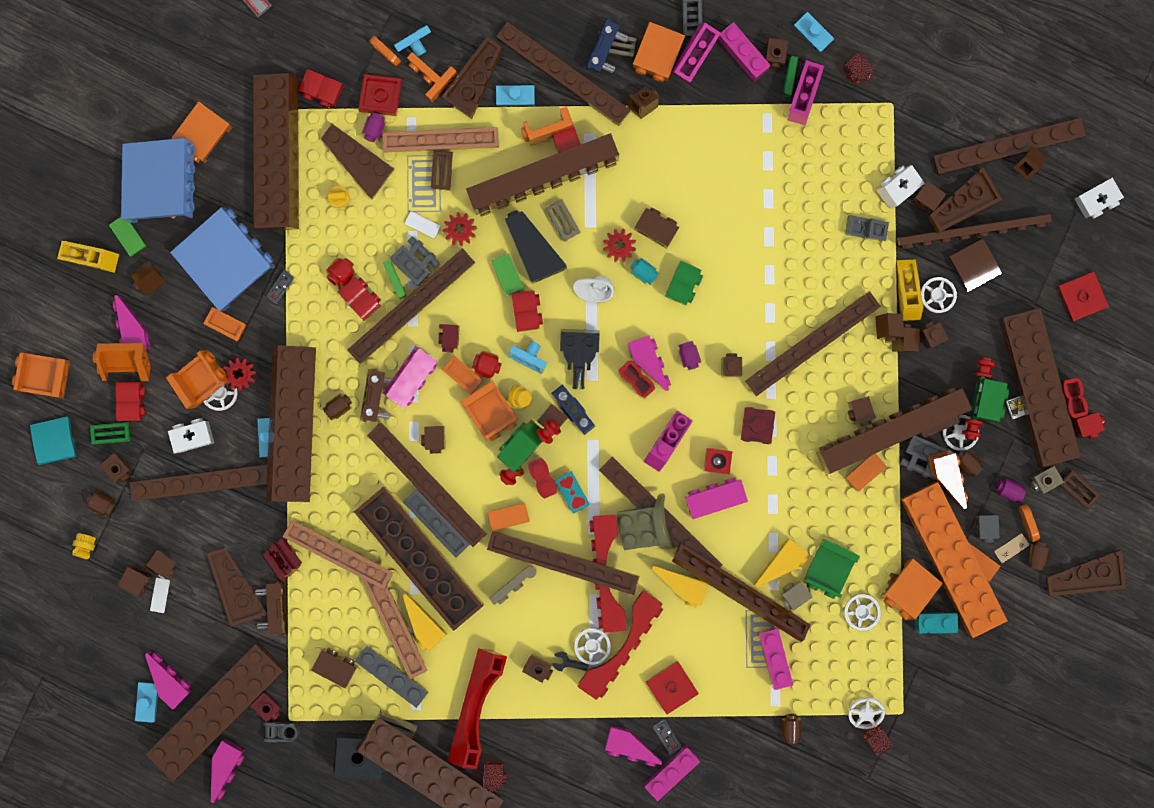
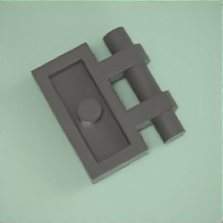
(410, 265)
(920, 449)

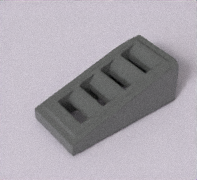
(684, 16)

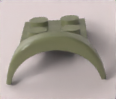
(644, 526)

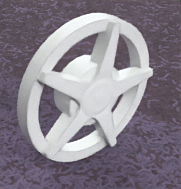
(938, 295)
(220, 395)
(957, 434)
(862, 612)
(592, 646)
(866, 713)

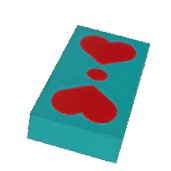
(572, 492)

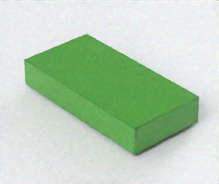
(128, 236)
(507, 274)
(395, 279)

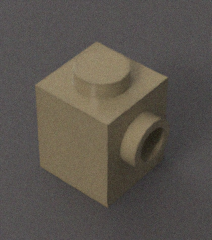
(1046, 480)
(795, 595)

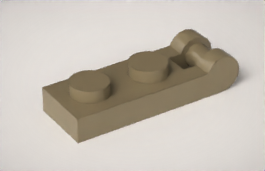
(515, 584)

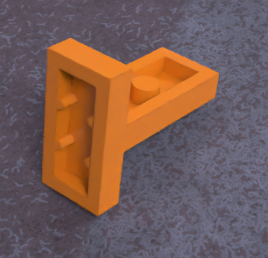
(431, 77)

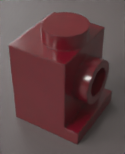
(449, 337)
(267, 699)

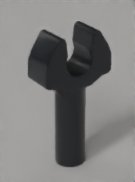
(568, 663)

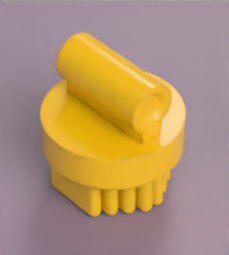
(338, 197)
(519, 397)
(83, 545)

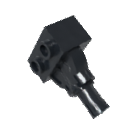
(579, 348)

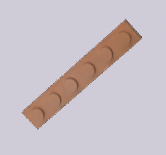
(440, 140)
(338, 554)
(397, 629)

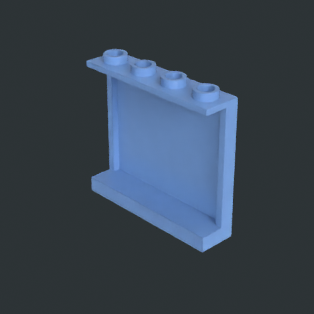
(157, 179)
(222, 258)

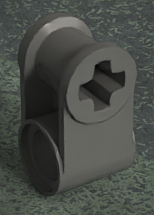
(277, 731)

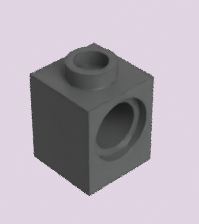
(987, 528)

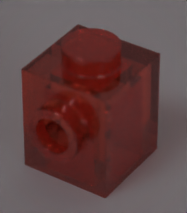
(858, 69)
(878, 740)
(494, 776)

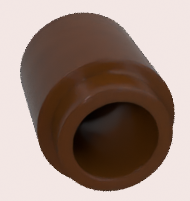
(337, 406)
(969, 463)
(100, 504)
(1038, 556)
(791, 728)

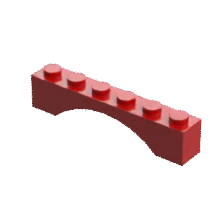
(613, 614)
(597, 678)
(466, 742)

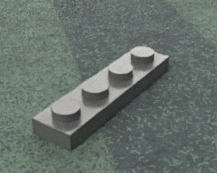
(436, 523)
(391, 676)

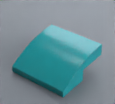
(53, 440)

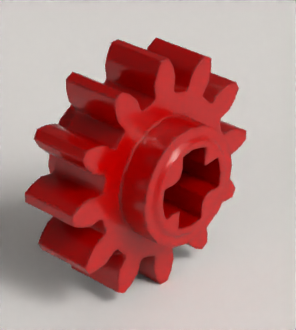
(462, 221)
(614, 239)
(241, 381)

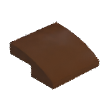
(974, 264)

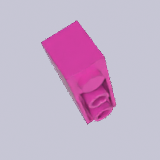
(129, 325)
(645, 357)
(668, 441)
(167, 683)
(626, 743)
(223, 764)

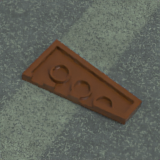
(473, 79)
(361, 163)
(967, 201)
(1092, 576)
(236, 594)

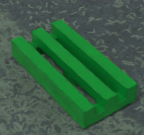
(790, 75)
(127, 433)

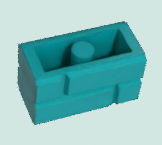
(936, 622)

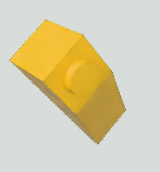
(88, 256)
(909, 290)
(784, 561)
(685, 587)
(425, 627)

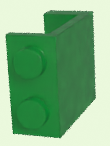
(830, 568)

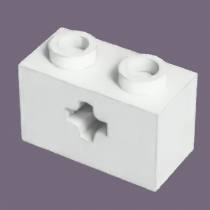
(900, 186)
(1088, 201)
(202, 437)

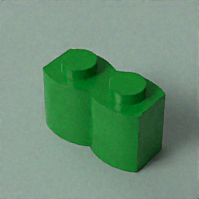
(683, 283)

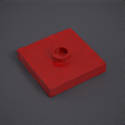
(380, 95)
(1083, 296)
(672, 687)

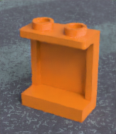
(658, 52)
(203, 129)
(546, 133)
(122, 358)
(41, 375)
(198, 379)
(490, 411)
(911, 590)

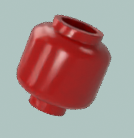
(340, 272)
(486, 364)

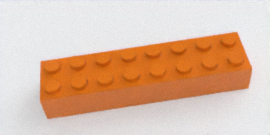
(953, 559)

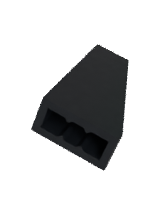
(536, 253)

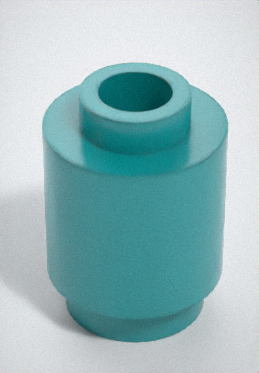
(644, 271)

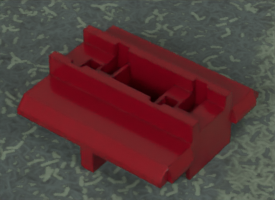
(758, 425)
(282, 559)

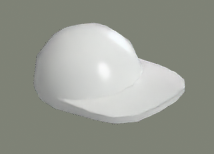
(594, 289)

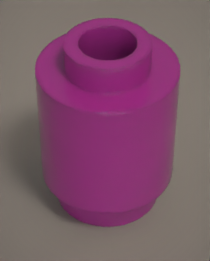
(373, 127)
(689, 355)
(1010, 490)

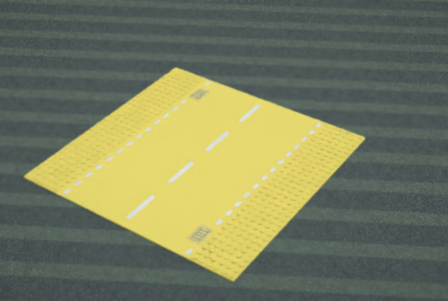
(767, 226)

